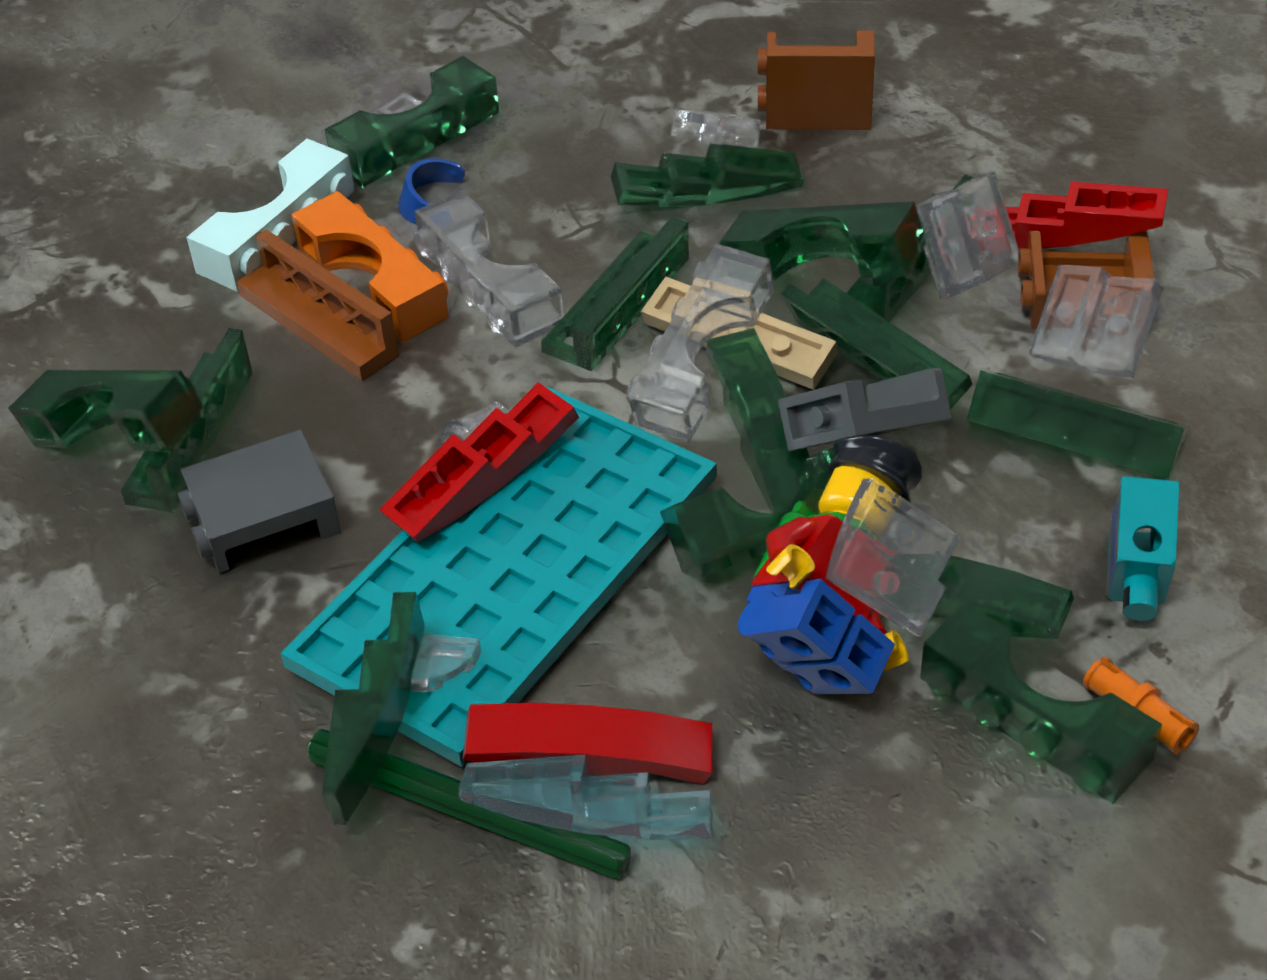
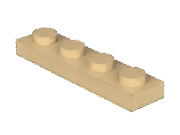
(791, 349)

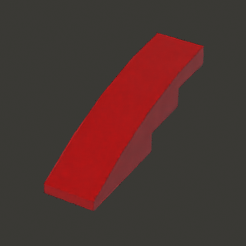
(1088, 214)
(474, 469)
(609, 736)

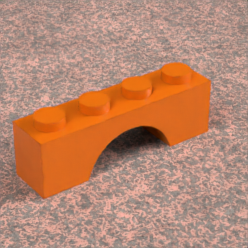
(344, 237)

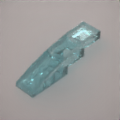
(564, 797)

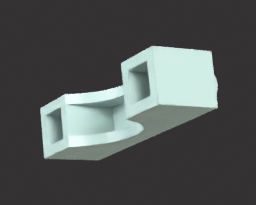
(227, 243)

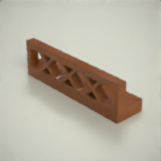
(320, 308)

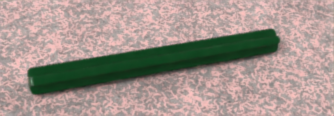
(442, 794)

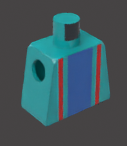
(1142, 561)

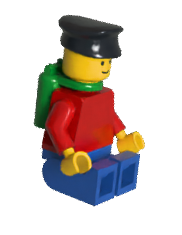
(800, 615)

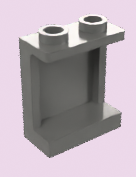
(842, 409)
(256, 495)

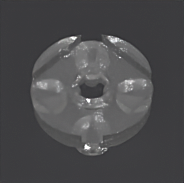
(715, 127)

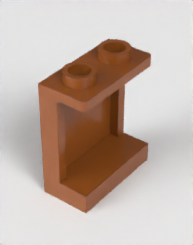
(818, 85)
(1041, 267)

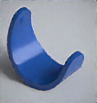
(424, 173)

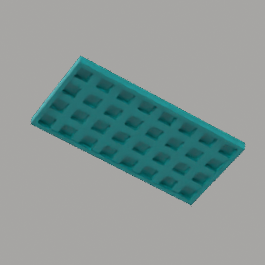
(512, 571)

